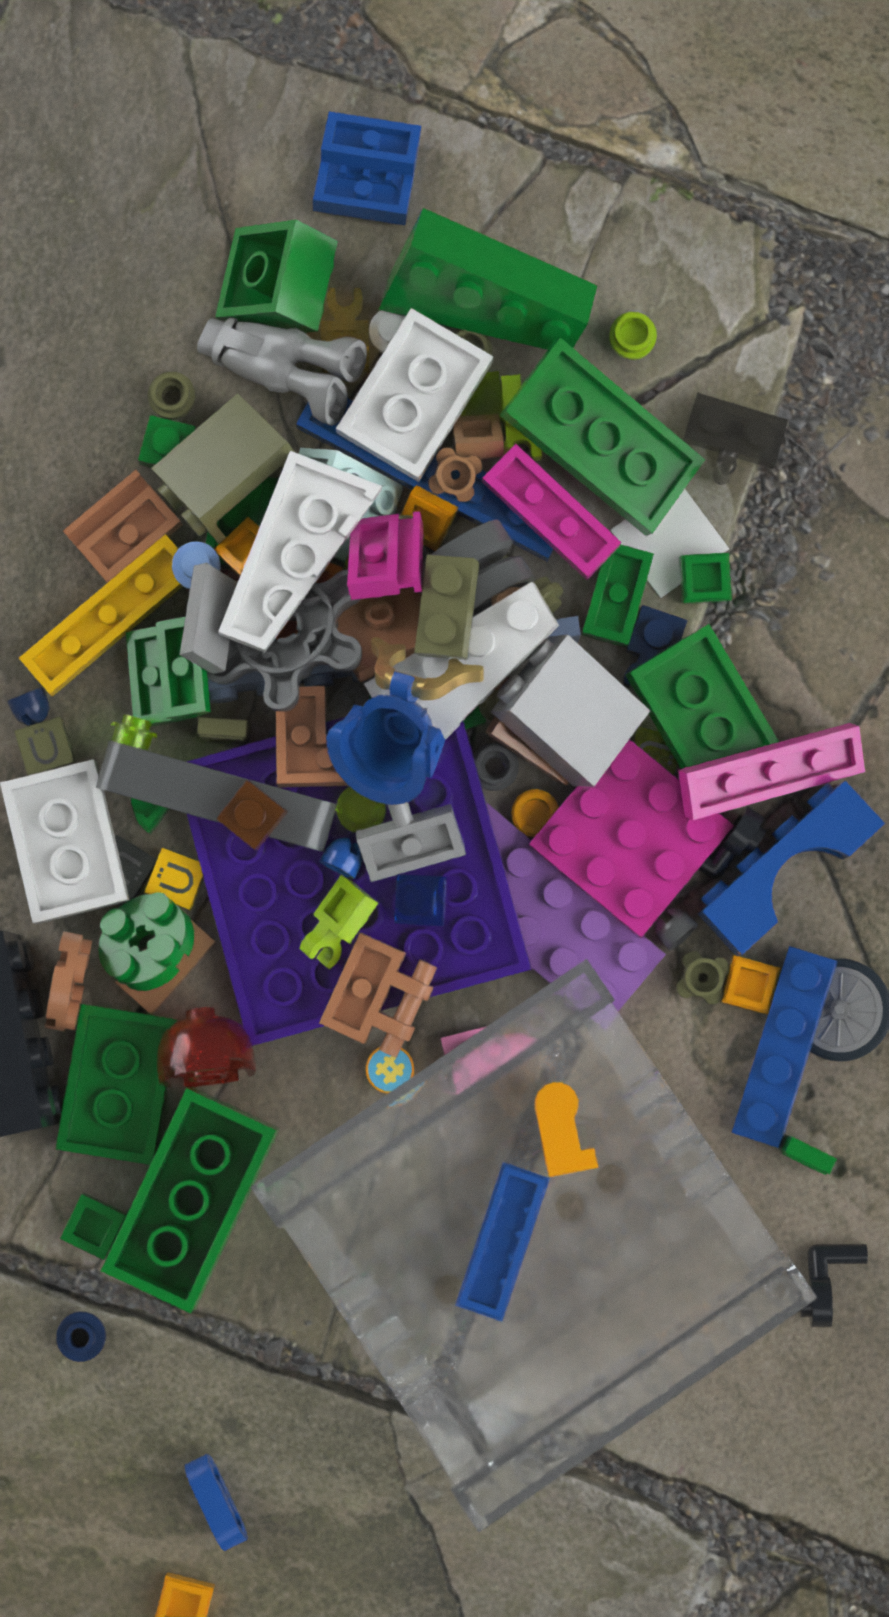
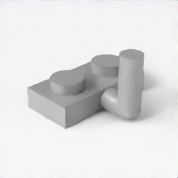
(410, 841)

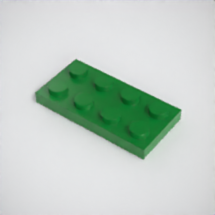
(602, 437)

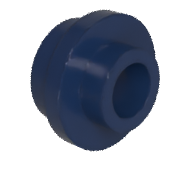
(92, 1325)

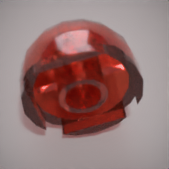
(204, 1050)

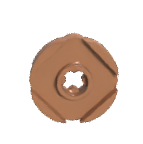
(65, 994)

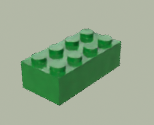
(190, 1199)

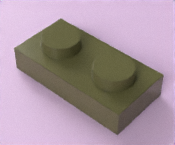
(446, 607)

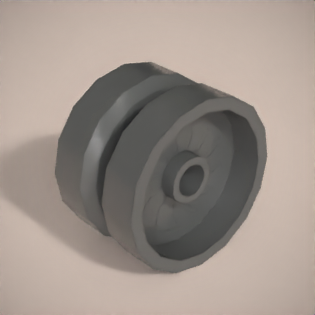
(488, 545)

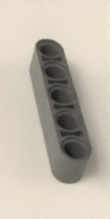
(207, 792)

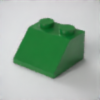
(277, 275)

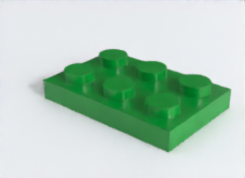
(700, 701)
(113, 1086)

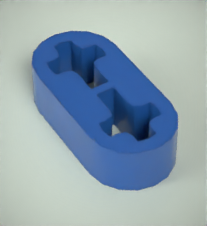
(216, 1502)

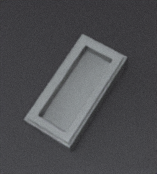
(205, 611)

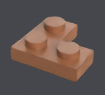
(303, 744)

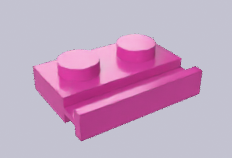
(385, 556)

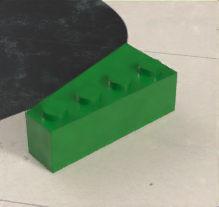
(485, 286)

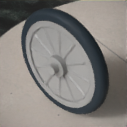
(853, 1014)

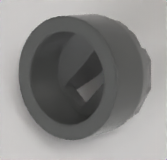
(676, 930)

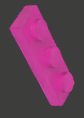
(551, 511)

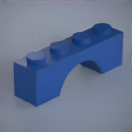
(744, 908)

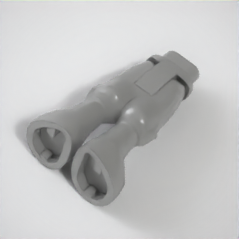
(269, 359)

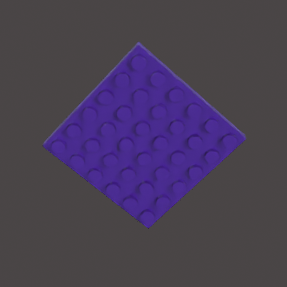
(269, 898)

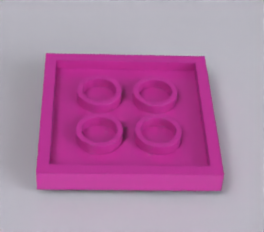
(629, 839)

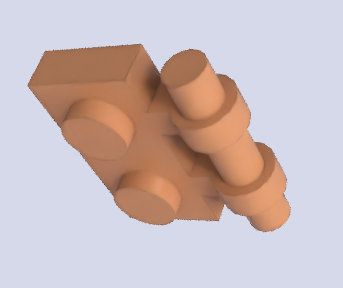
(364, 988)

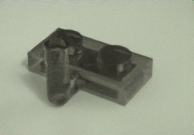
(734, 434)

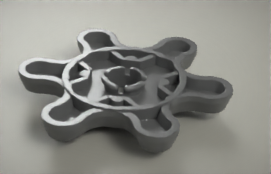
(295, 656)

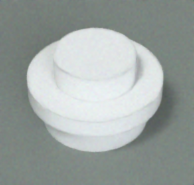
(383, 328)

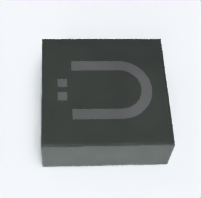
(135, 864)

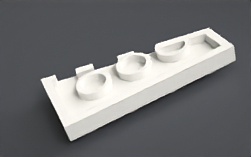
(298, 537)
(498, 642)

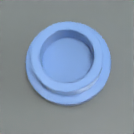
(191, 555)

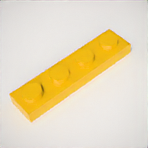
(104, 618)

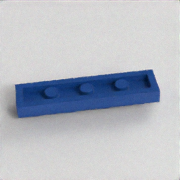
(784, 1047)

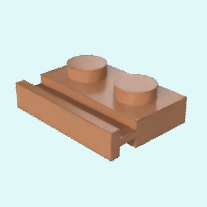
(122, 526)

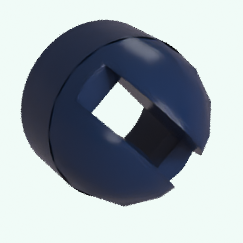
(30, 707)

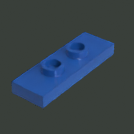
(502, 1241)

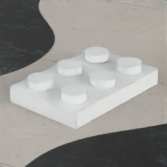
(414, 395)
(64, 842)

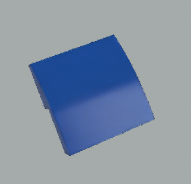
(366, 168)

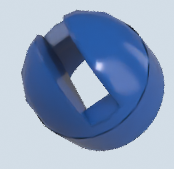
(342, 857)

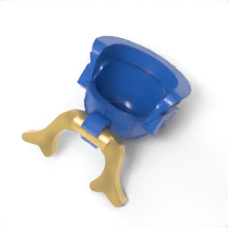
(391, 740)

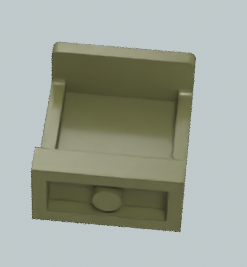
(220, 465)

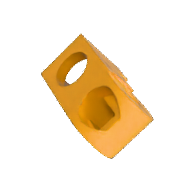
(555, 1113)

